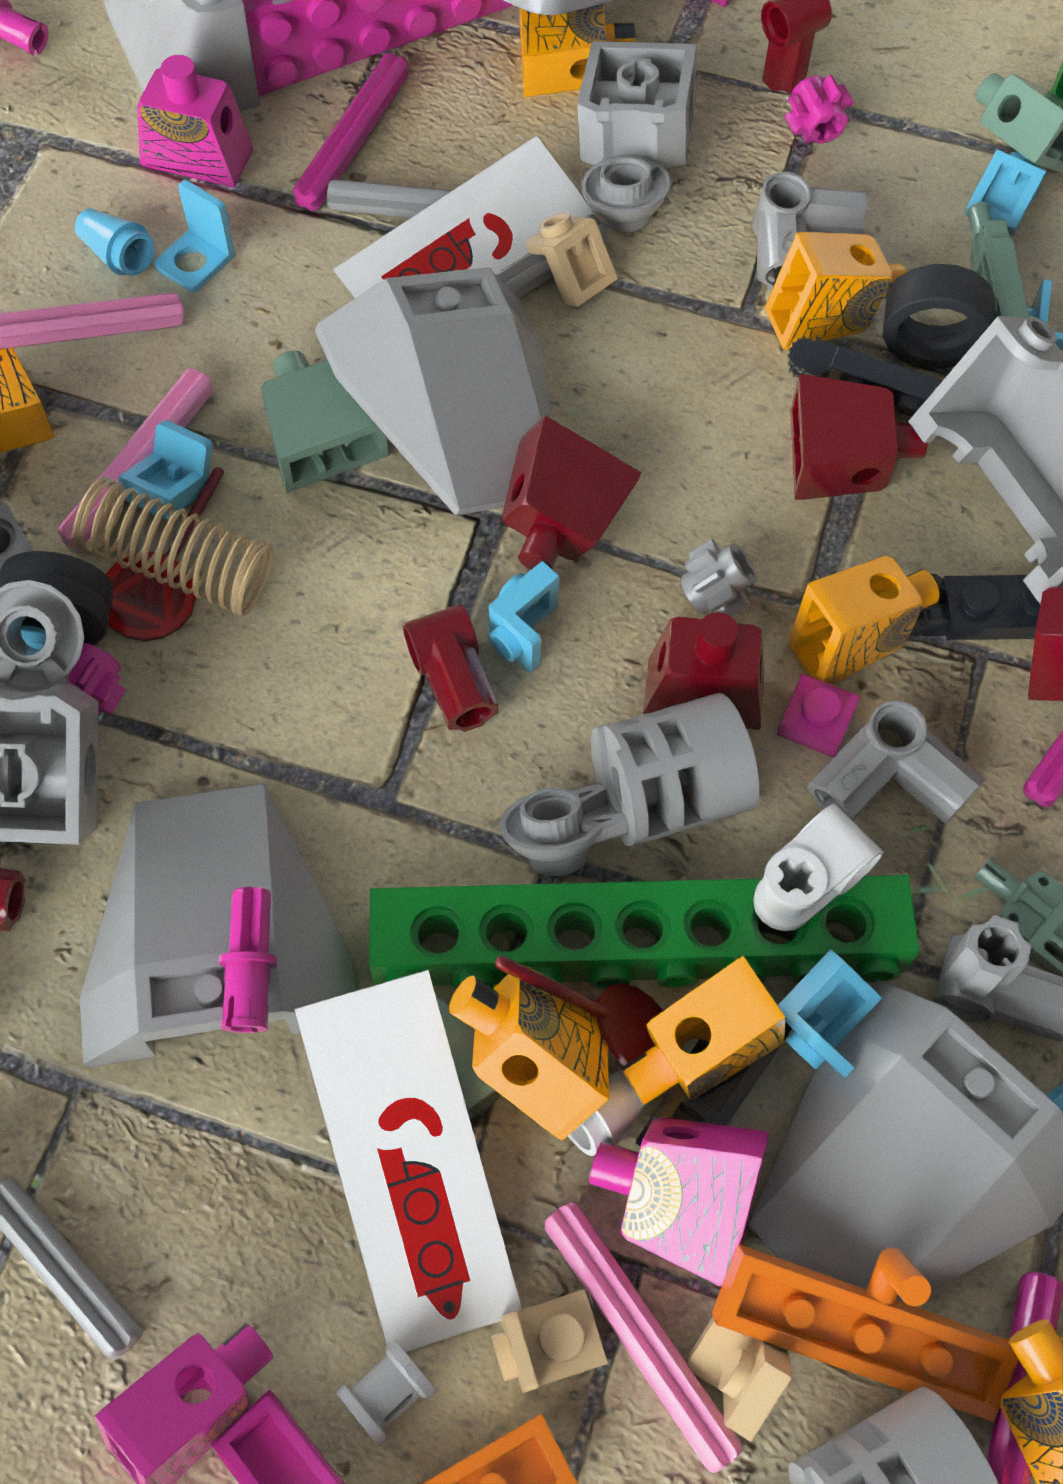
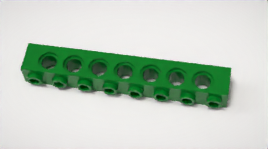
(401, 918)

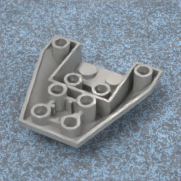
(445, 376)
(171, 920)
(912, 1151)

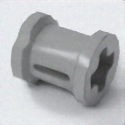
(386, 1392)

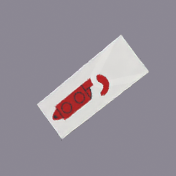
(474, 224)
(408, 1161)

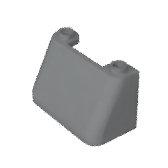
(204, 30)
(1008, 418)

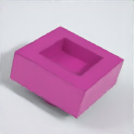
(818, 715)

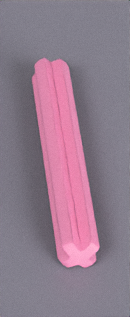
(89, 320)
(177, 407)
(643, 1338)

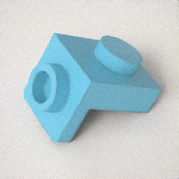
(173, 470)
(518, 609)
(825, 1010)

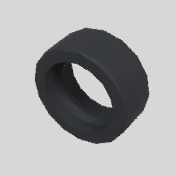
(940, 288)

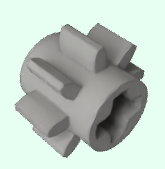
(718, 578)

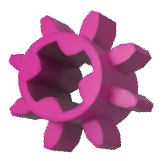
(819, 109)
(97, 676)

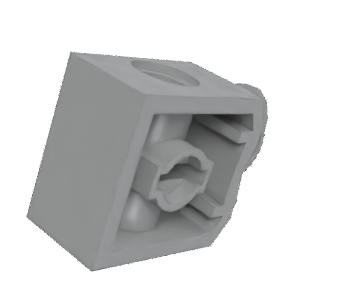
(634, 126)
(44, 723)

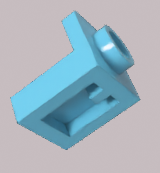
(1009, 187)

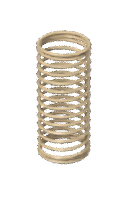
(104, 527)

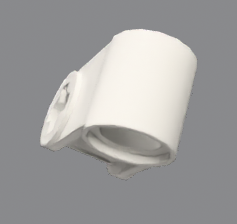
(820, 864)

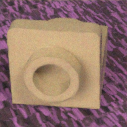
(574, 256)
(549, 1342)
(747, 1373)

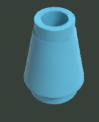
(116, 241)

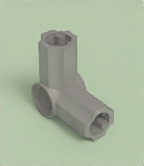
(793, 206)
(921, 767)
(990, 979)

